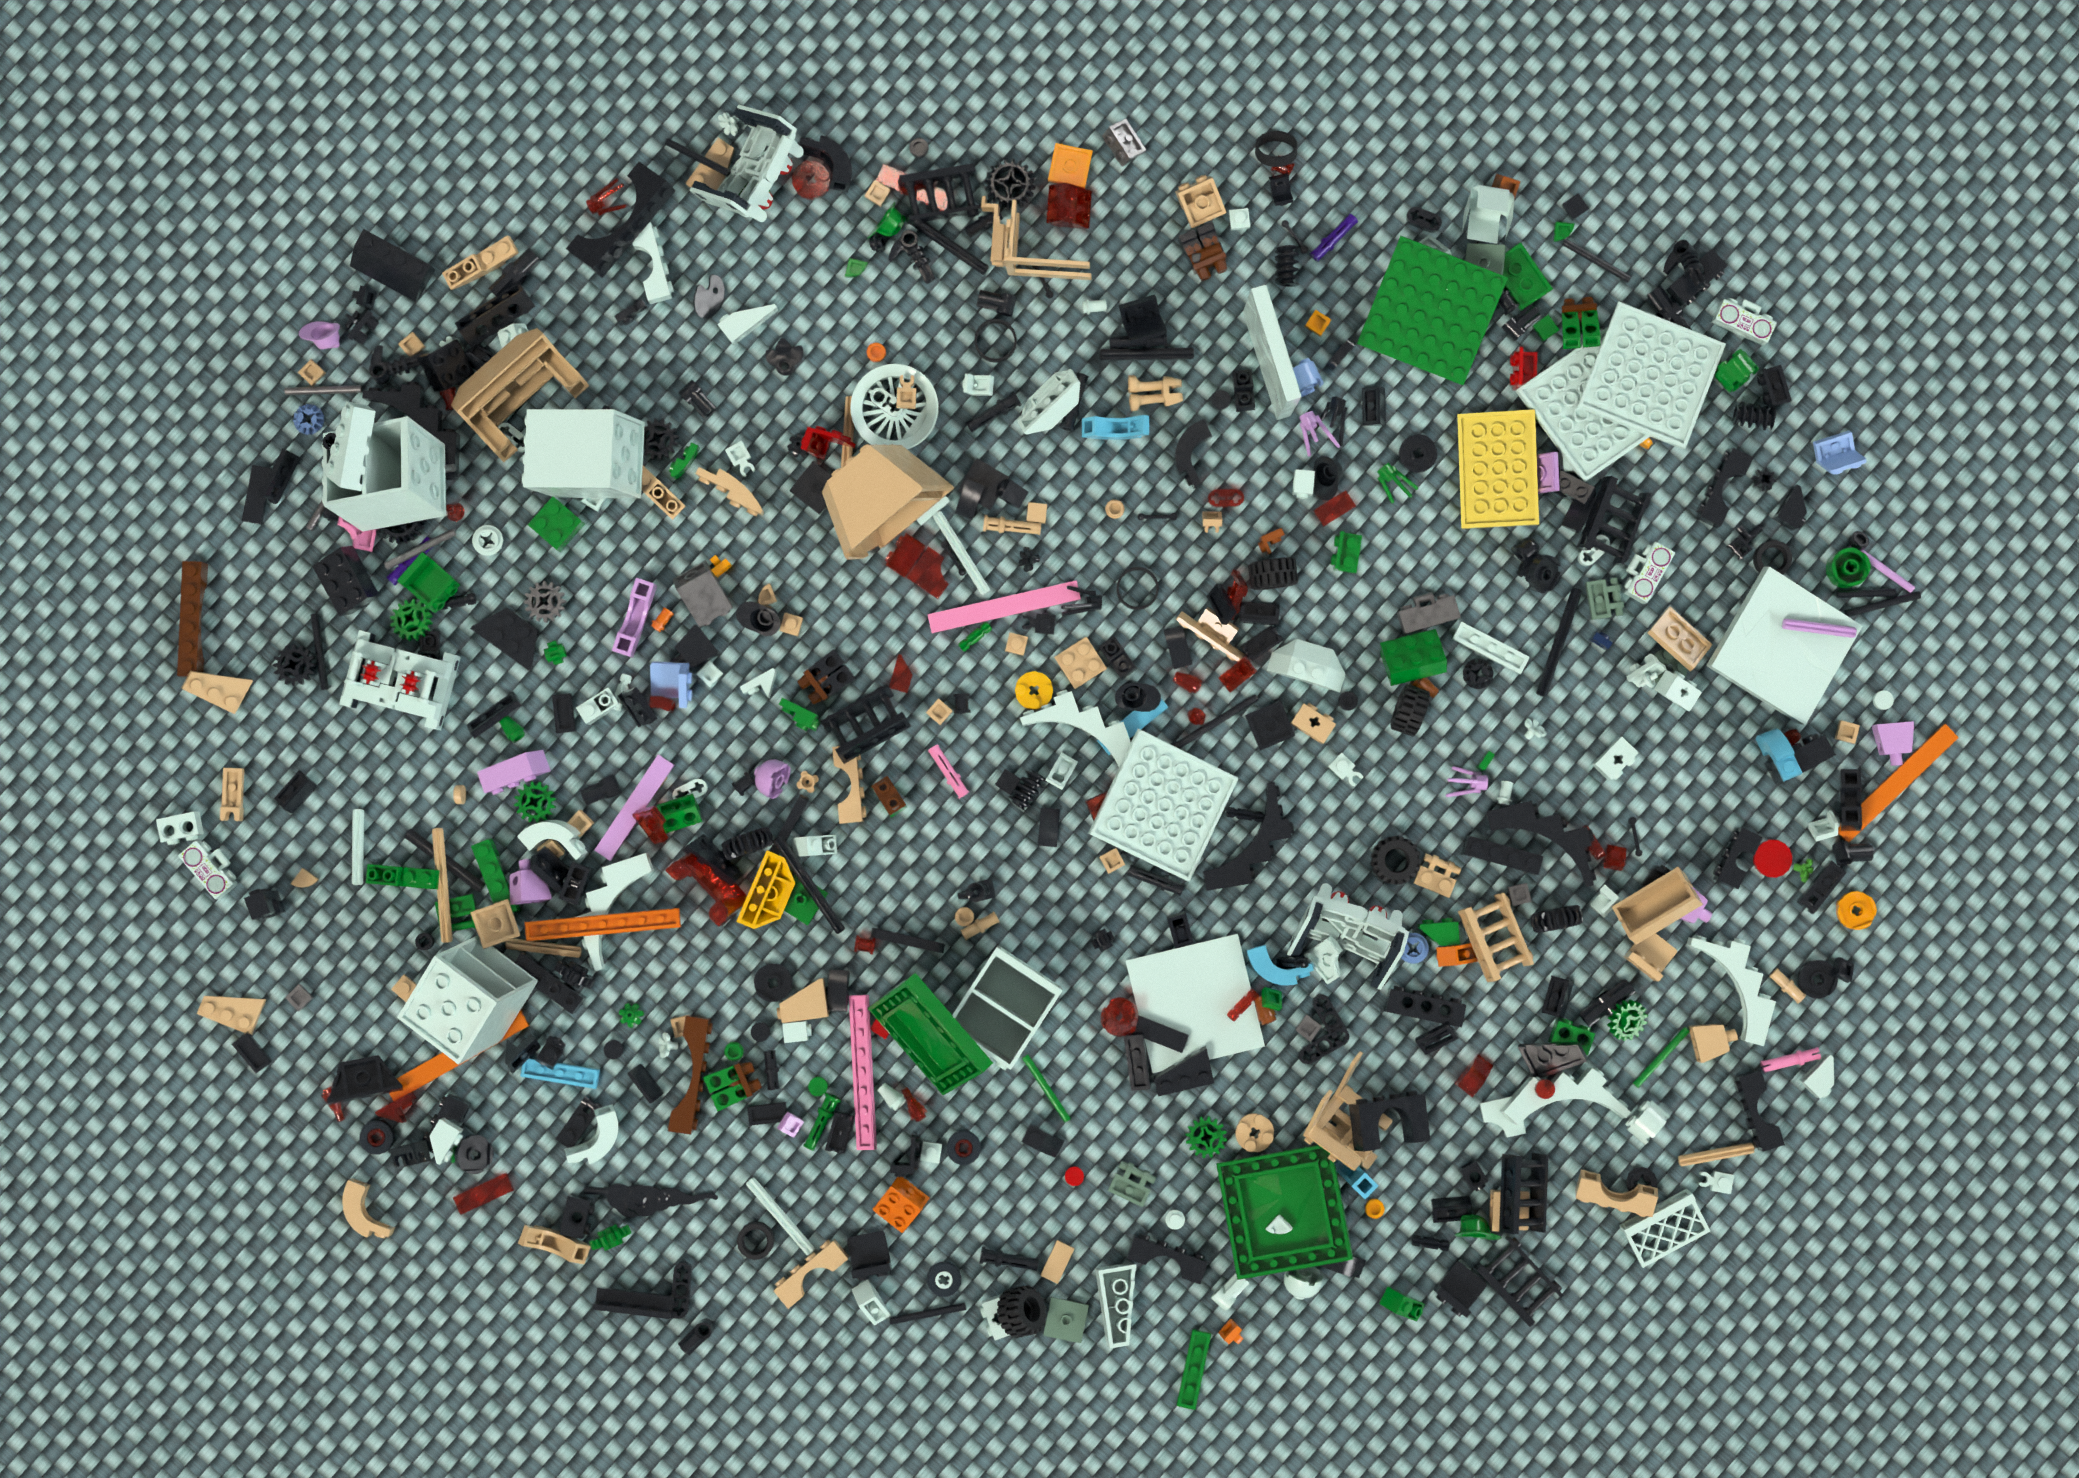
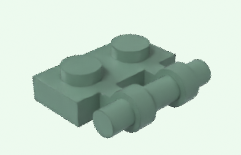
(1598, 598)
(1129, 1189)

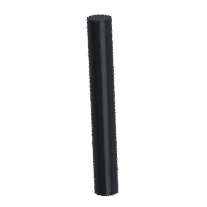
(1866, 593)

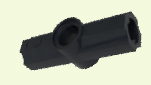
(515, 272)
(1666, 308)
(1606, 1002)

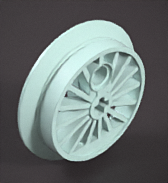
(920, 427)

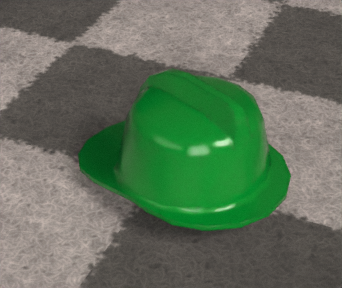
(890, 223)
(1475, 1227)

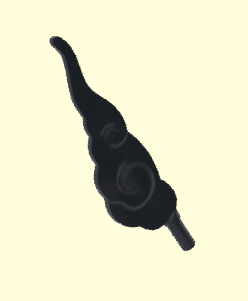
(644, 1199)

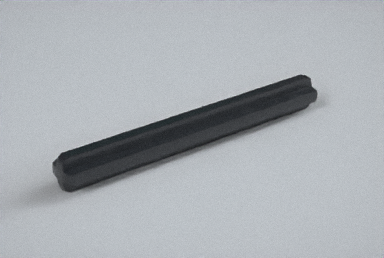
(953, 247)
(1147, 354)
(451, 865)

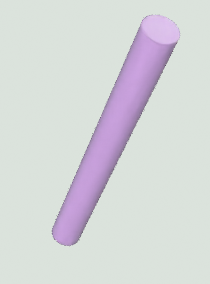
(1889, 573)

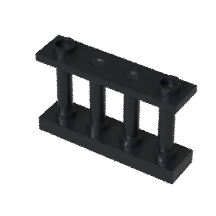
(945, 175)
(1595, 520)
(873, 737)
(1510, 1193)
(1514, 1298)

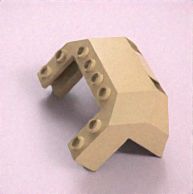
(509, 382)

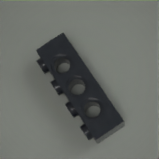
(498, 305)
(551, 984)
(1394, 1005)

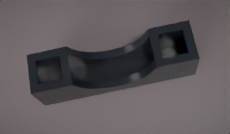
(1714, 509)
(1502, 855)
(1751, 1087)
(1144, 1250)

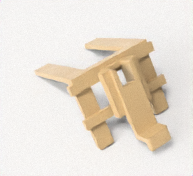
(1007, 236)
(1339, 1139)

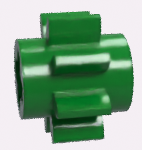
(555, 652)

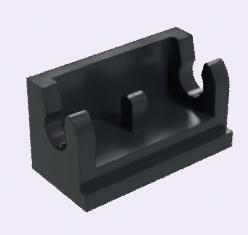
(1259, 613)
(1261, 643)
(839, 1132)
(410, 1153)

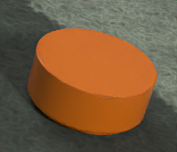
(876, 352)

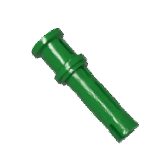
(823, 1111)

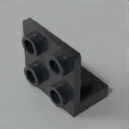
(445, 366)

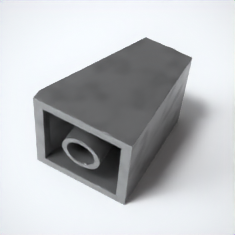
(702, 594)

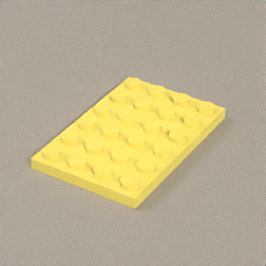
(1498, 469)

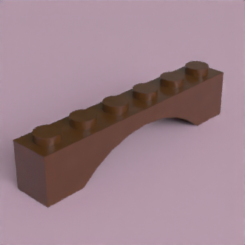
(192, 593)
(696, 1035)

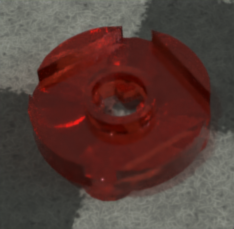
(800, 181)
(1128, 1021)

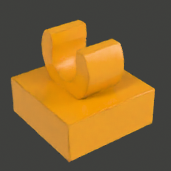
(720, 566)

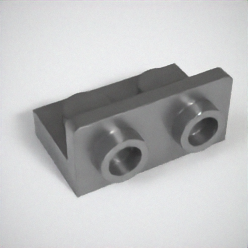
(1123, 142)

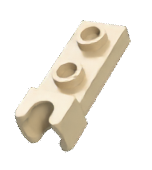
(232, 794)

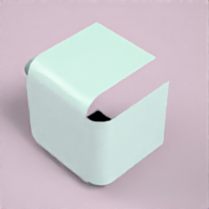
(1486, 208)

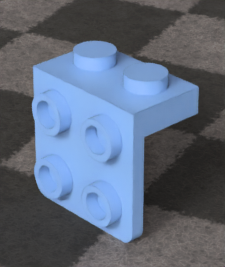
(1837, 453)
(671, 681)

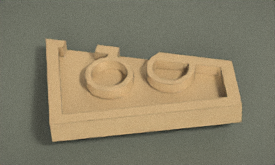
(720, 153)
(217, 689)
(232, 1011)

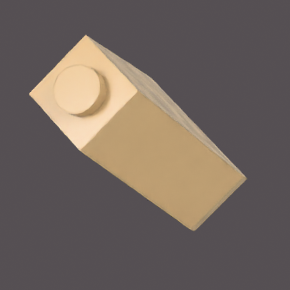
(805, 1004)

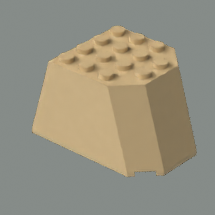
(880, 496)

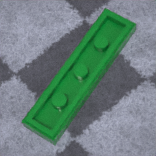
(1193, 1369)

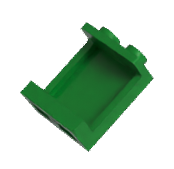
(429, 582)

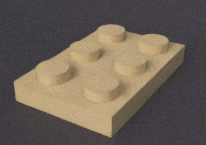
(1679, 638)

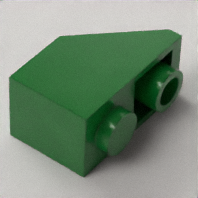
(1443, 932)
(1402, 1304)

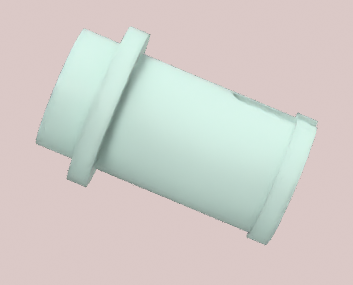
(1094, 306)
(1505, 793)

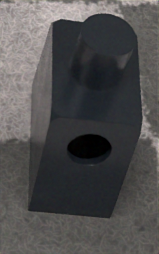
(695, 648)

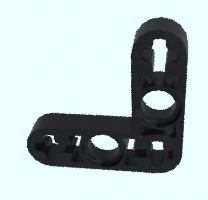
(1331, 1029)
(688, 1275)

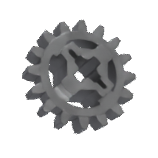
(540, 607)

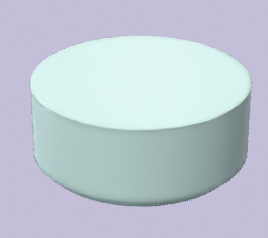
(1883, 700)

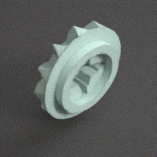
(479, 543)

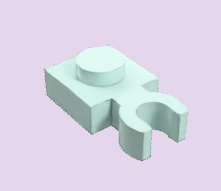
(739, 455)
(1343, 767)
(1719, 1181)

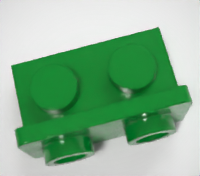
(1347, 552)

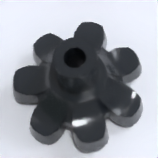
(794, 446)
(1028, 559)

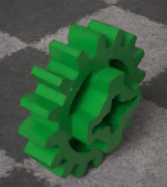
(407, 627)
(540, 810)
(1627, 1020)
(1214, 1135)
(610, 1237)

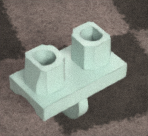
(1647, 673)

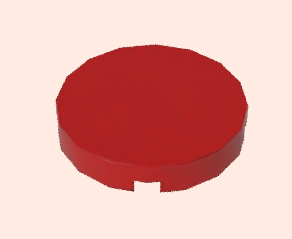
(1772, 858)

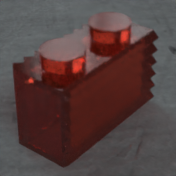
(905, 555)

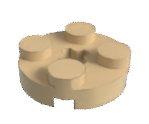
(1251, 1143)

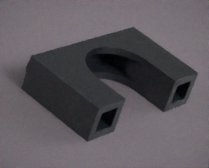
(1366, 1117)

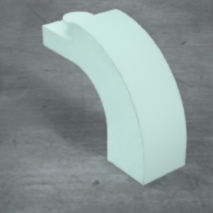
(553, 829)
(601, 1142)

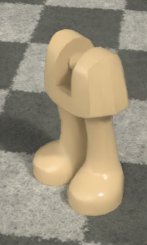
(1164, 385)

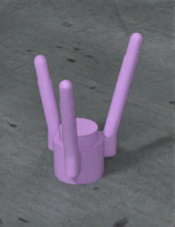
(1309, 422)
(1477, 782)

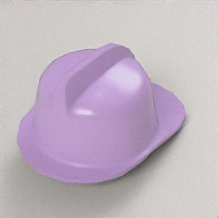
(323, 334)

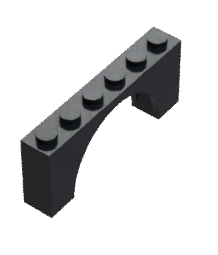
(603, 252)

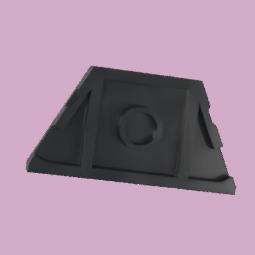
(510, 635)
(362, 1079)

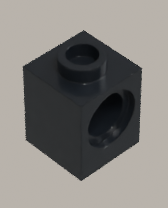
(1011, 493)
(1465, 1172)

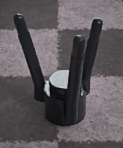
(1336, 408)
(1092, 603)

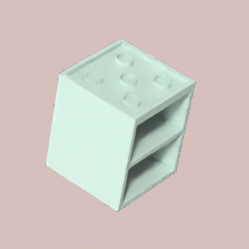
(583, 453)
(400, 481)
(467, 999)
(1006, 1006)

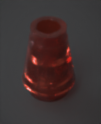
(1188, 682)

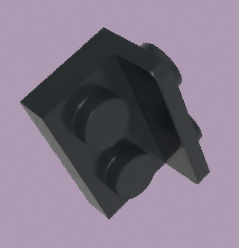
(549, 868)

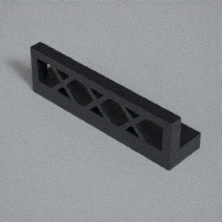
(634, 1303)

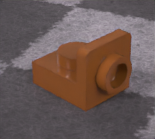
(1273, 537)

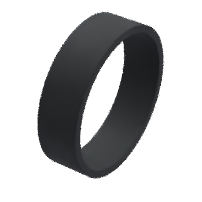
(1276, 161)
(991, 322)
(1141, 569)

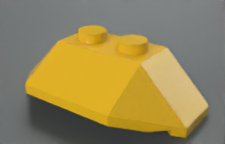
(768, 892)

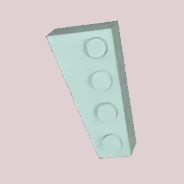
(350, 446)
(1116, 1297)

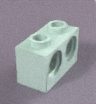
(179, 823)

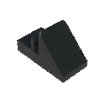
(1180, 929)
(517, 1056)

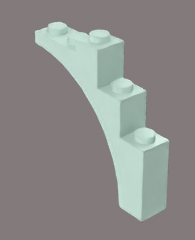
(1066, 711)
(618, 878)
(1756, 1009)
(1586, 1087)

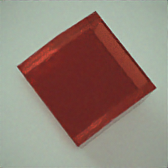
(661, 702)

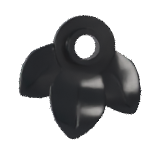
(784, 354)

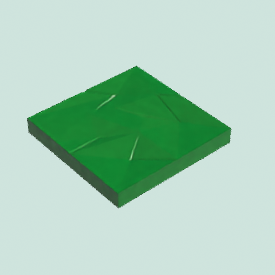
(930, 1035)
(1300, 1188)

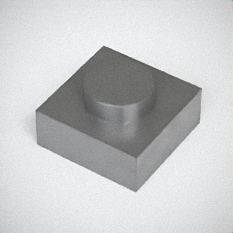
(1519, 894)
(299, 997)
(1308, 1028)

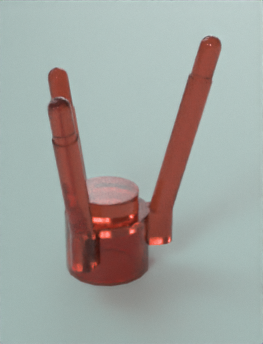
(596, 201)

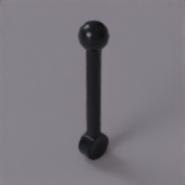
(1304, 249)
(1049, 294)
(1173, 516)
(944, 545)
(1632, 821)

